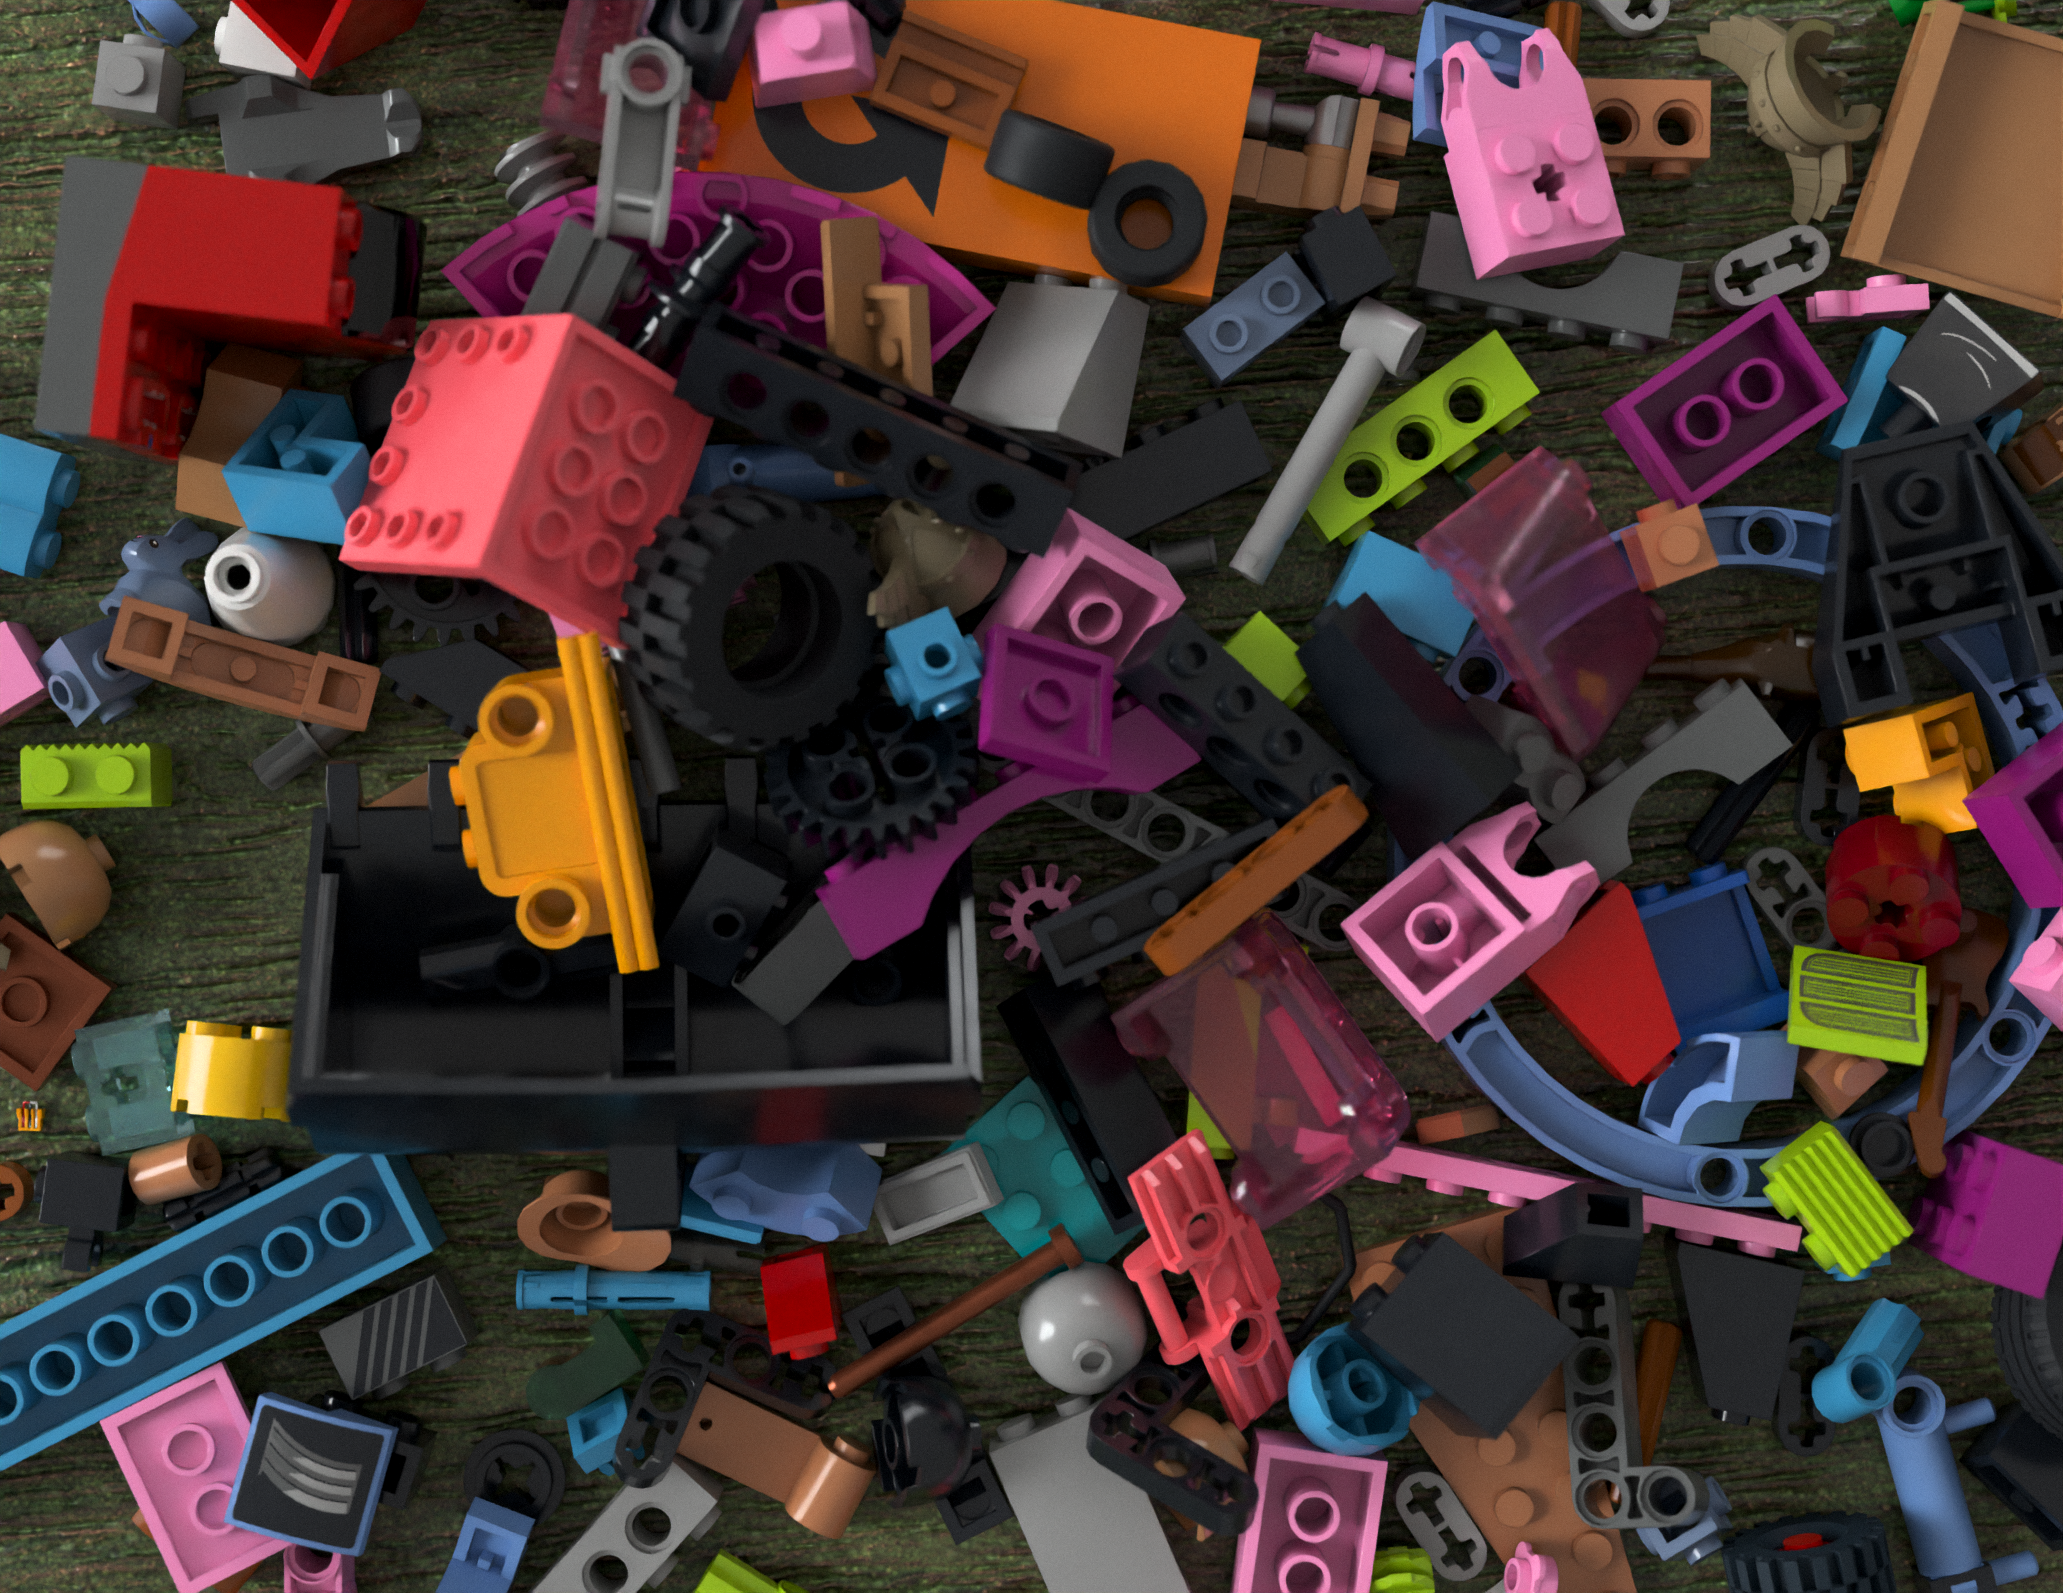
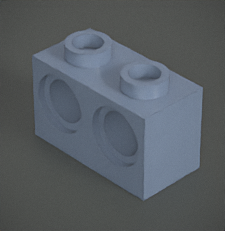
(1251, 320)

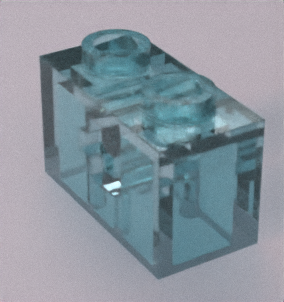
(130, 1048)

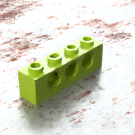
(1483, 370)

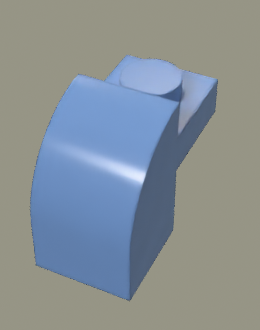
(487, 1550)

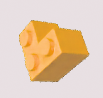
(1929, 756)

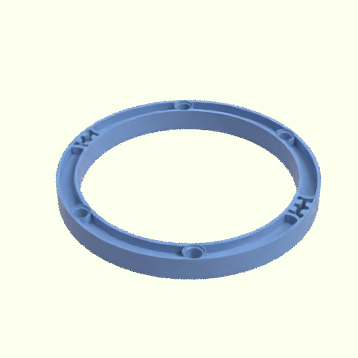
(1977, 1073)

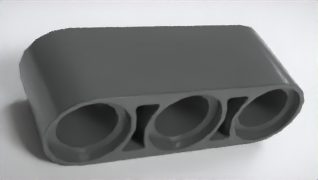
(795, 960)

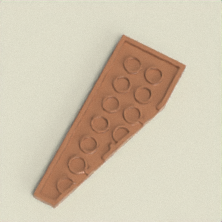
(1523, 1479)

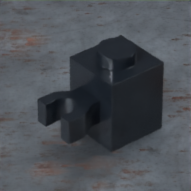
(90, 1197)

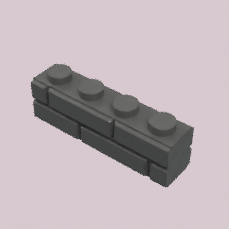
(588, 276)

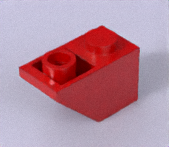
(801, 1301)

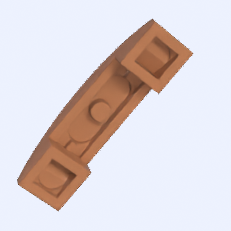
(242, 668)

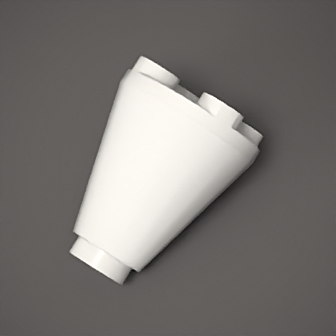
(287, 589)

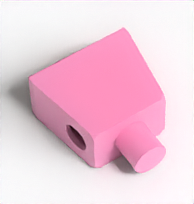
(810, 54)

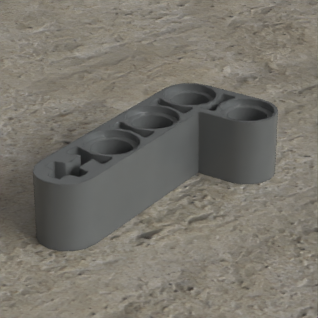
(1618, 1400)

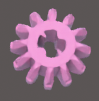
(1052, 899)

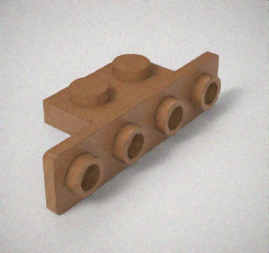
(871, 320)

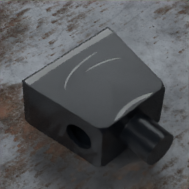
(1957, 373)

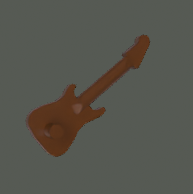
(1953, 980)

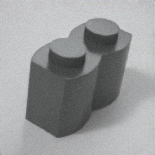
(1548, 777)

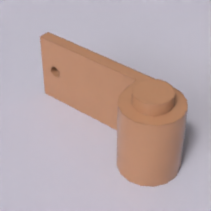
(781, 1458)

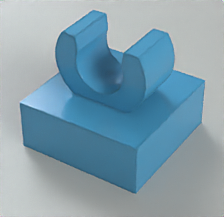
(596, 1431)

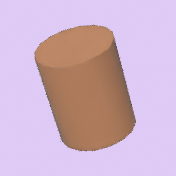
(175, 1169)

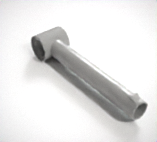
(1378, 342)

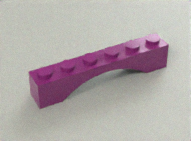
(889, 898)

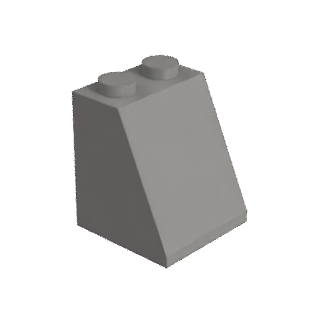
(1059, 364)

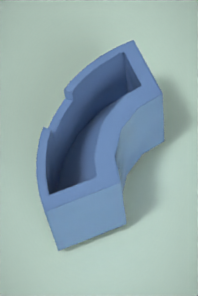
(1718, 1085)
(792, 1189)

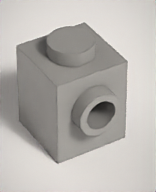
(139, 82)

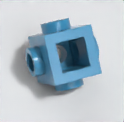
(933, 666)

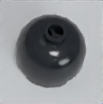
(923, 1439)

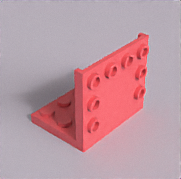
(528, 464)

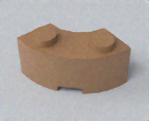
(236, 398)

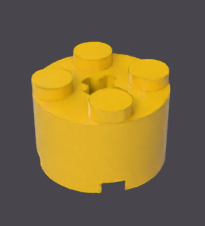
(232, 1075)

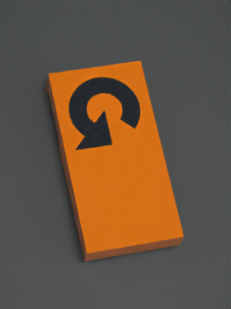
(1105, 73)

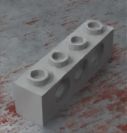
(686, 1497)

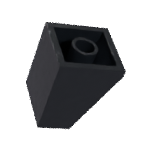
(1458, 1335)

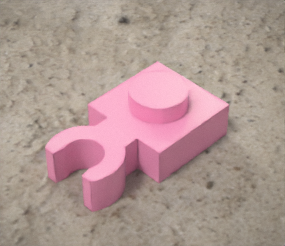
(1883, 299)

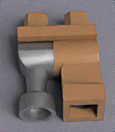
(1332, 162)

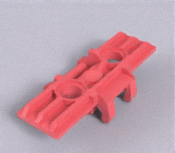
(1230, 1272)

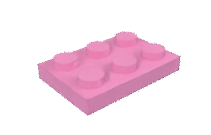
(182, 1466)

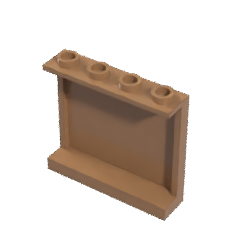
(1970, 163)

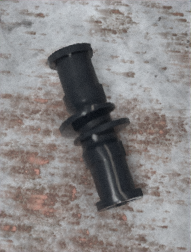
(704, 278)

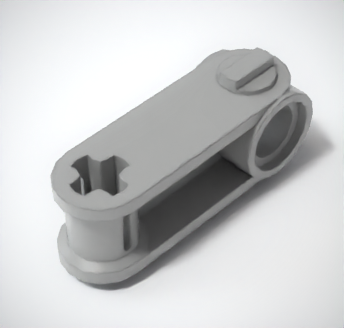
(639, 141)

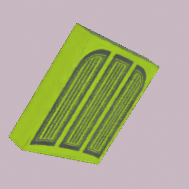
(1857, 1005)

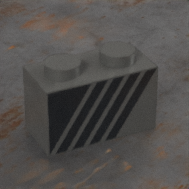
(399, 1334)

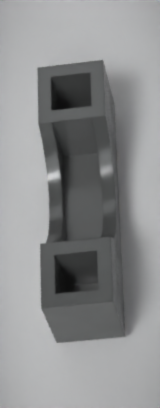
(1626, 303)
(1723, 736)

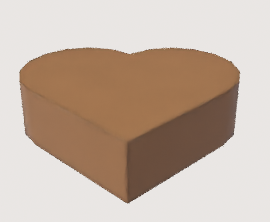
(1457, 1124)

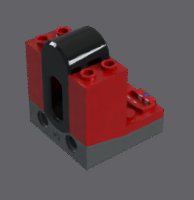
(193, 257)

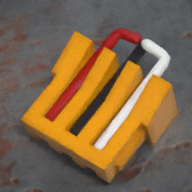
(30, 1118)

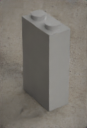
(1077, 1516)

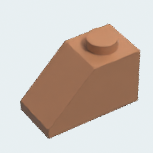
(1836, 1077)

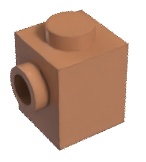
(1668, 545)

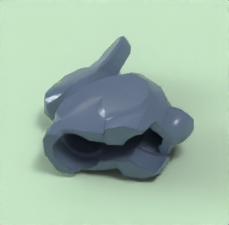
(157, 573)

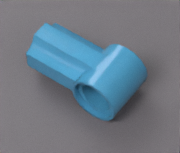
(1869, 1361)

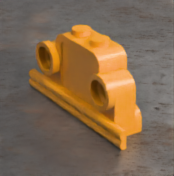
(560, 807)

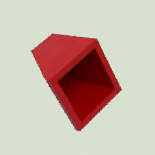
(330, 32)
(1608, 988)

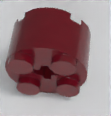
(1893, 889)

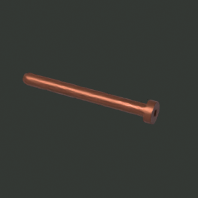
(958, 1312)

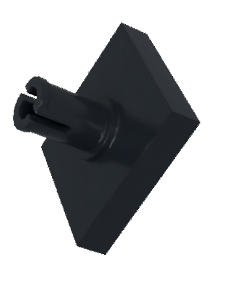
(708, 35)

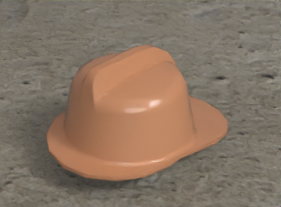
(575, 1225)

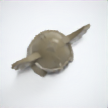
(1795, 103)
(929, 563)

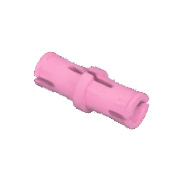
(1362, 67)

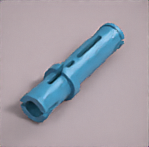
(603, 1289)

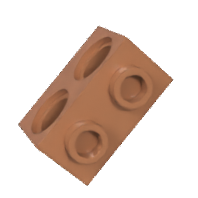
(1637, 109)

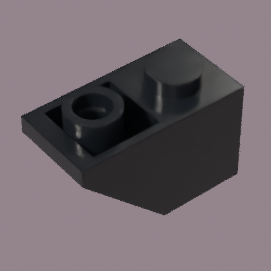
(453, 679)
(1577, 1236)

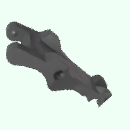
(305, 135)

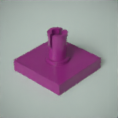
(1046, 703)

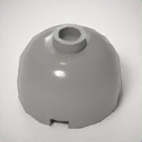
(1083, 1328)

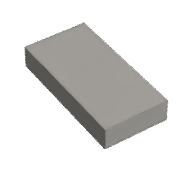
(936, 1193)

